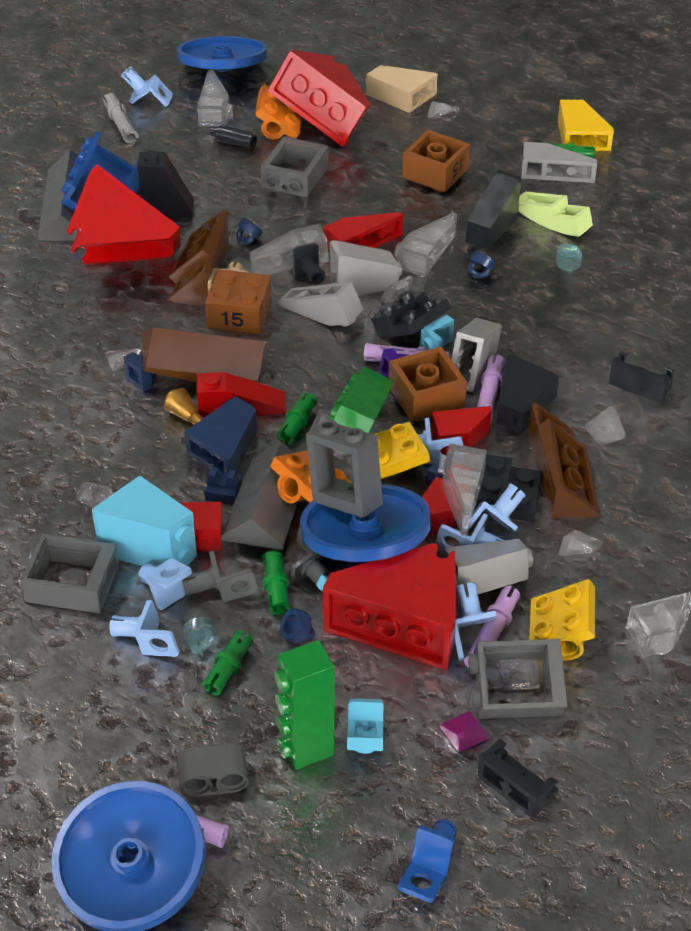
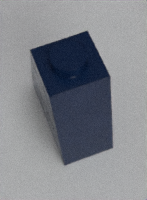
(223, 435)

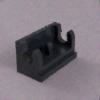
(639, 380)
(514, 780)

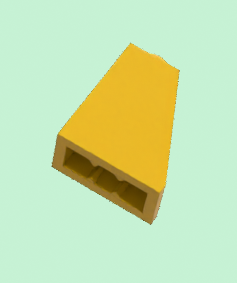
(583, 125)

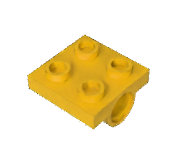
(400, 449)
(565, 616)

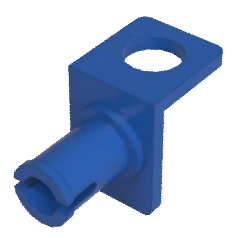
(430, 859)

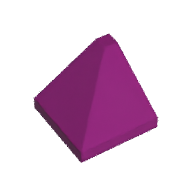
(464, 731)

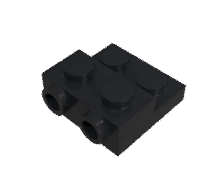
(408, 314)
(496, 480)

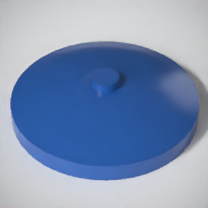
(222, 52)
(384, 533)
(128, 856)

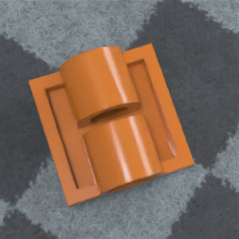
(276, 116)
(294, 478)

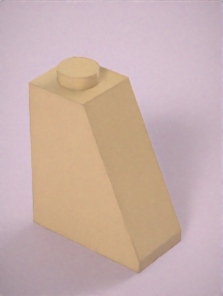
(401, 86)

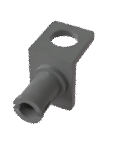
(309, 566)
(213, 579)

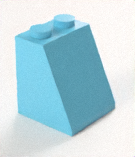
(145, 525)

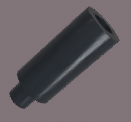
(234, 136)

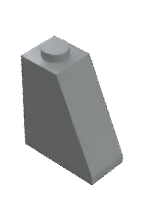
(366, 267)
(473, 347)
(491, 564)

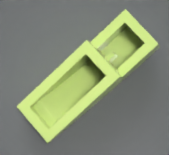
(555, 213)

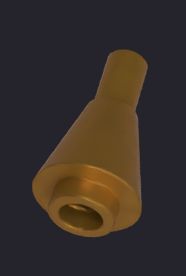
(180, 404)

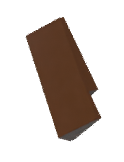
(201, 254)
(188, 353)
(563, 466)

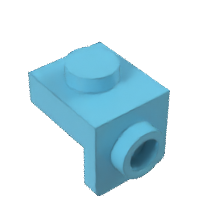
(437, 333)
(365, 725)

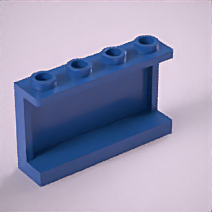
(87, 159)

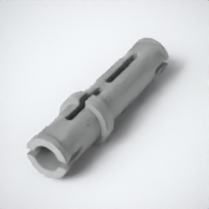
(118, 113)

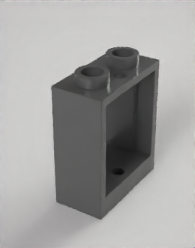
(300, 153)
(327, 490)
(72, 551)
(553, 673)

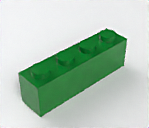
(361, 400)
(305, 704)

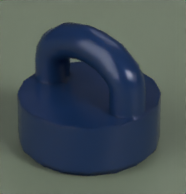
(252, 229)
(484, 262)
(296, 626)

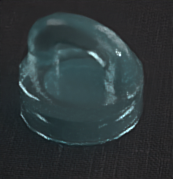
(568, 257)
(197, 632)

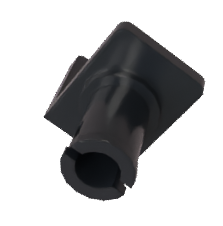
(307, 263)

